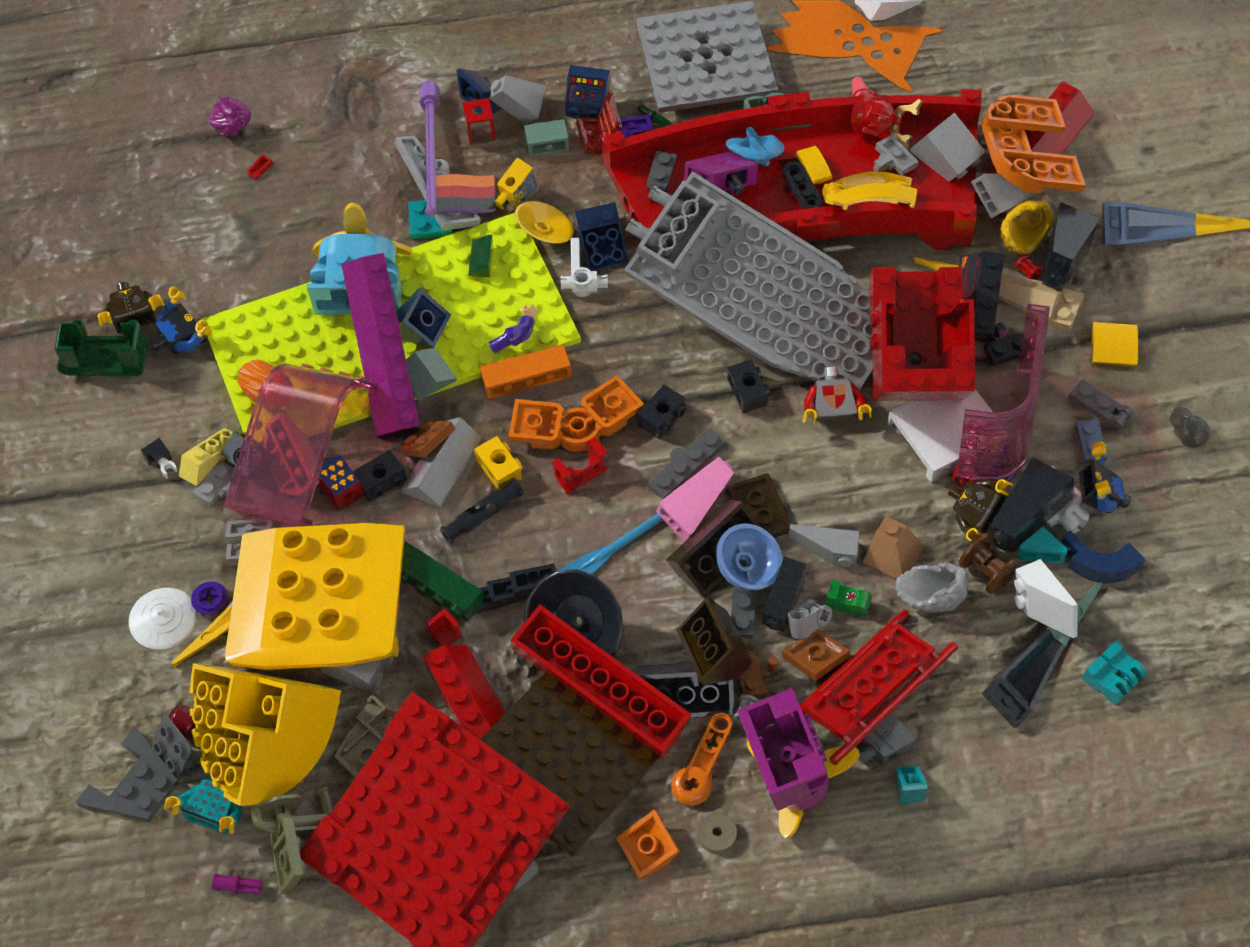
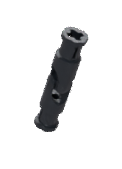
(479, 512)

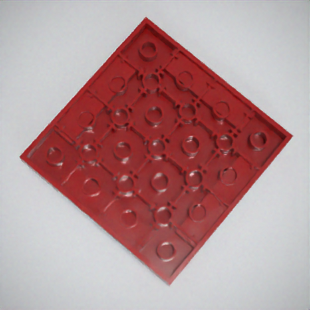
(434, 829)

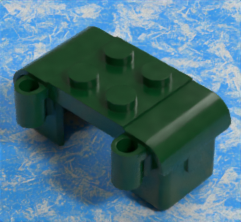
(100, 355)

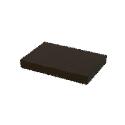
(763, 503)

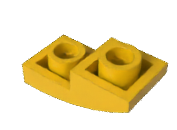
(814, 164)

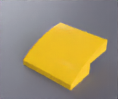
(1115, 344)

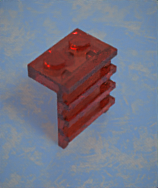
(592, 129)

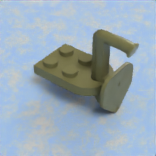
(283, 832)

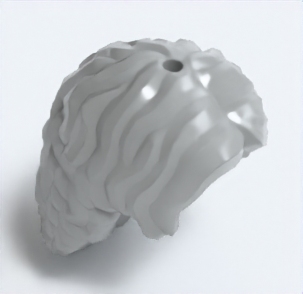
(933, 587)

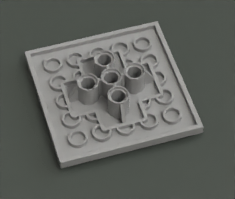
(706, 56)

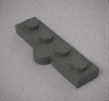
(686, 463)

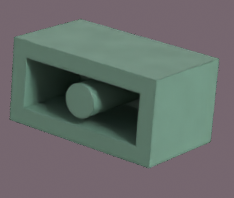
(546, 138)

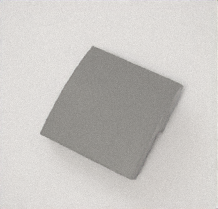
(234, 534)

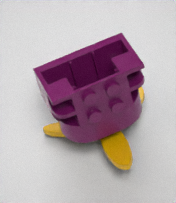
(790, 756)

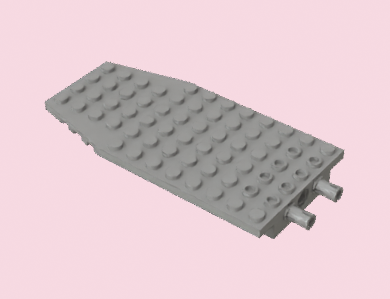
(754, 283)

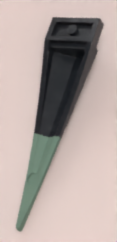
(1023, 679)

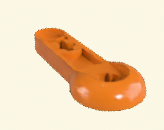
(701, 765)

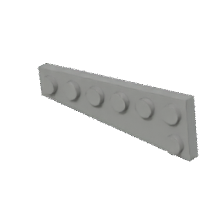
(415, 159)

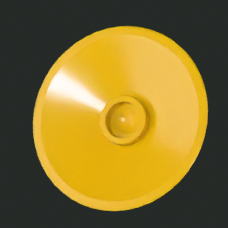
(544, 222)

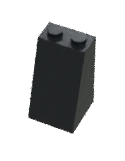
(1067, 245)
(1031, 504)

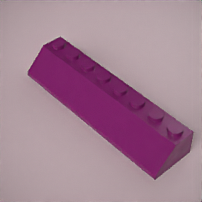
(380, 344)

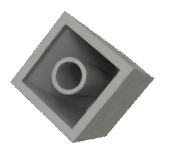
(949, 149)
(362, 675)

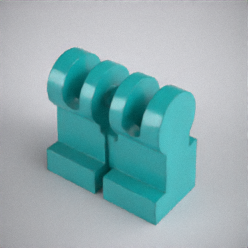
(1113, 662)

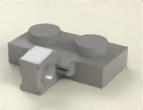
(894, 156)
(214, 484)

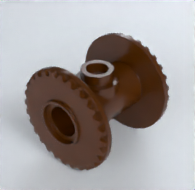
(989, 563)

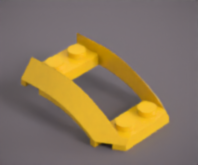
(870, 187)

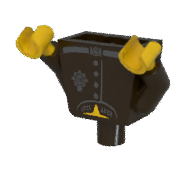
(129, 304)
(978, 505)

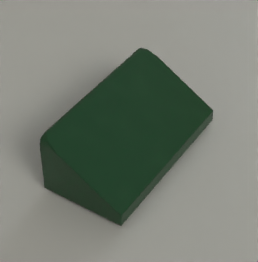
(481, 256)

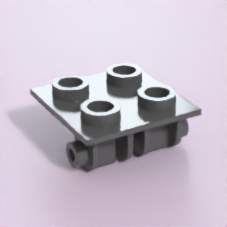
(172, 748)

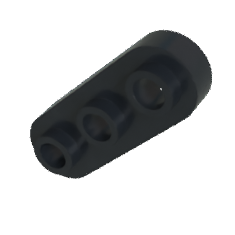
(801, 181)

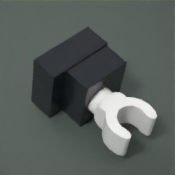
(159, 455)

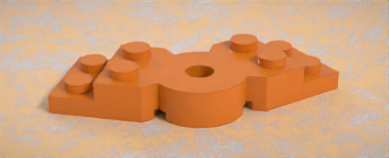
(550, 426)

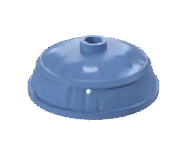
(755, 550)

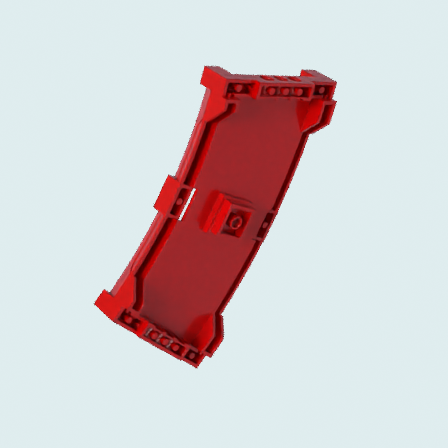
(942, 209)

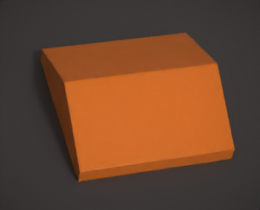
(648, 845)

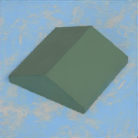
(428, 372)

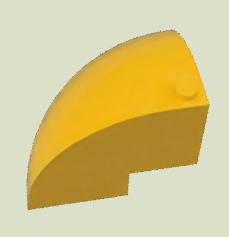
(258, 730)

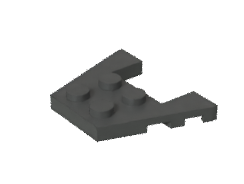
(142, 788)

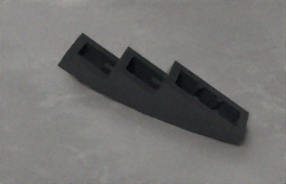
(513, 588)

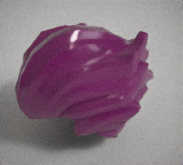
(229, 116)

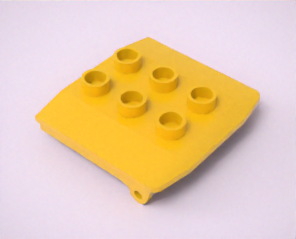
(316, 596)

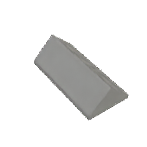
(441, 468)

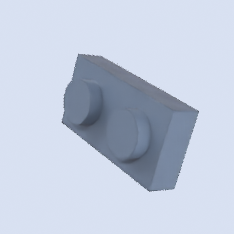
(1088, 433)

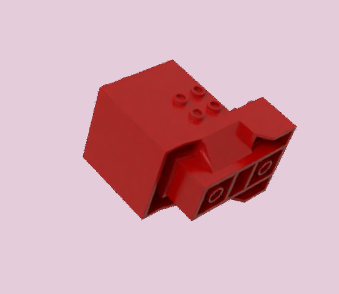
(926, 318)

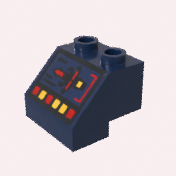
(586, 91)

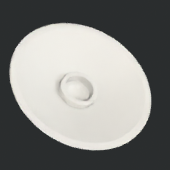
(162, 618)

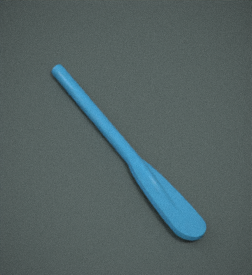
(594, 560)

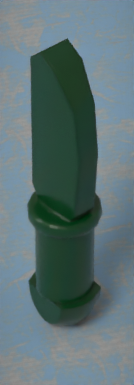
(653, 115)

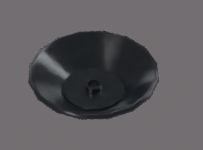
(581, 595)

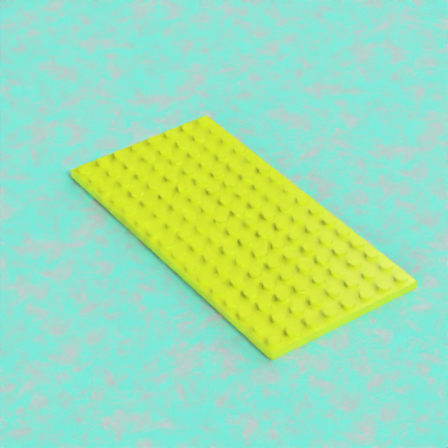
(481, 308)

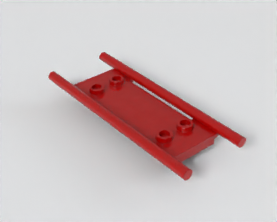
(870, 680)

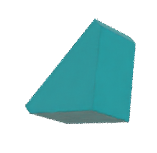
(1042, 546)
(910, 784)

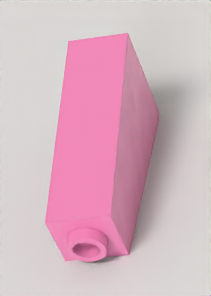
(692, 501)

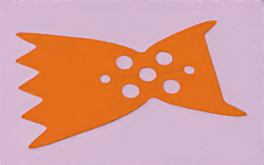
(814, 35)

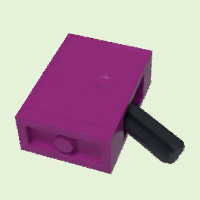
(725, 171)

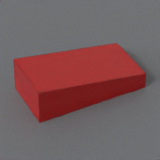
(260, 166)

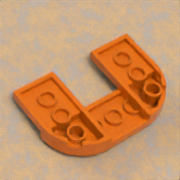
(1010, 150)

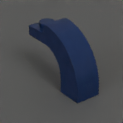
(1102, 567)

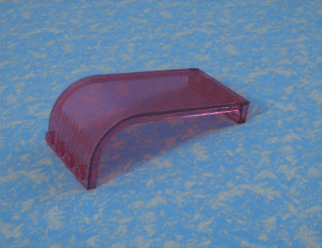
(289, 441)
(1001, 441)

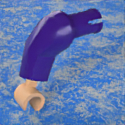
(518, 333)

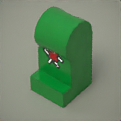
(848, 599)

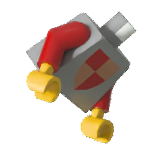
(834, 398)

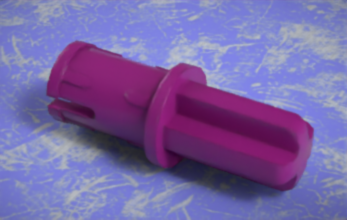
(237, 884)

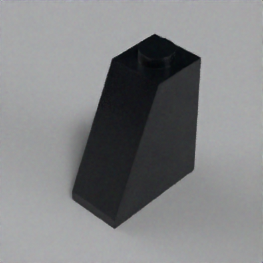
(784, 594)

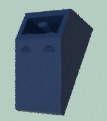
(601, 237)

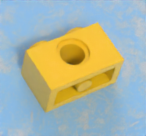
(496, 451)

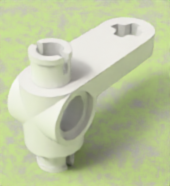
(582, 280)

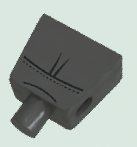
(887, 742)

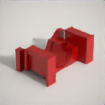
(571, 479)

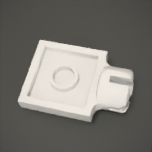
(1071, 514)

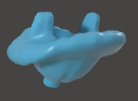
(756, 148)

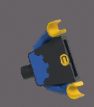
(177, 327)
(1100, 485)

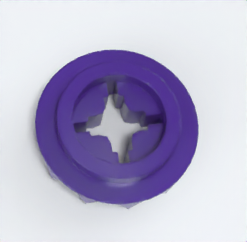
(200, 595)

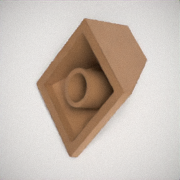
(893, 549)

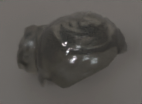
(1190, 429)

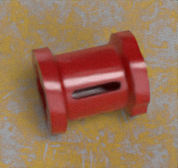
(1028, 267)

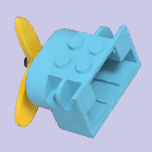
(327, 284)

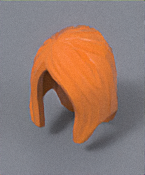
(252, 376)

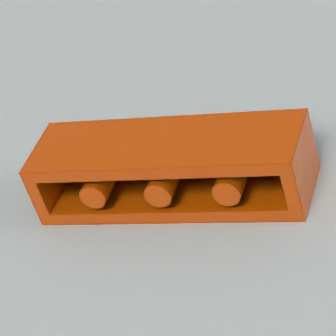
(525, 371)

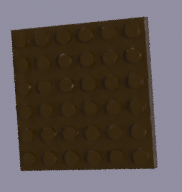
(572, 754)

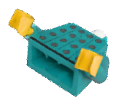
(207, 807)

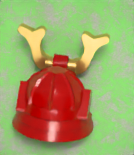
(875, 114)

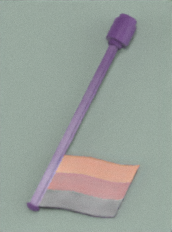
(451, 191)

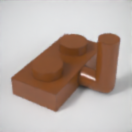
(752, 681)

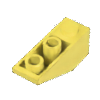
(203, 457)

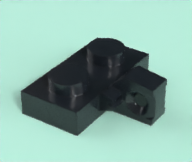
(1004, 345)

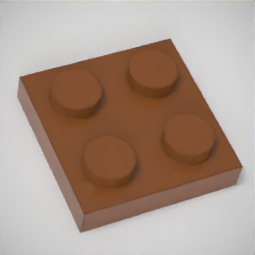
(427, 438)
(816, 654)

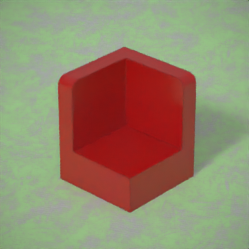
(444, 628)

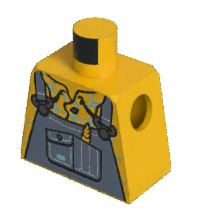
(516, 184)

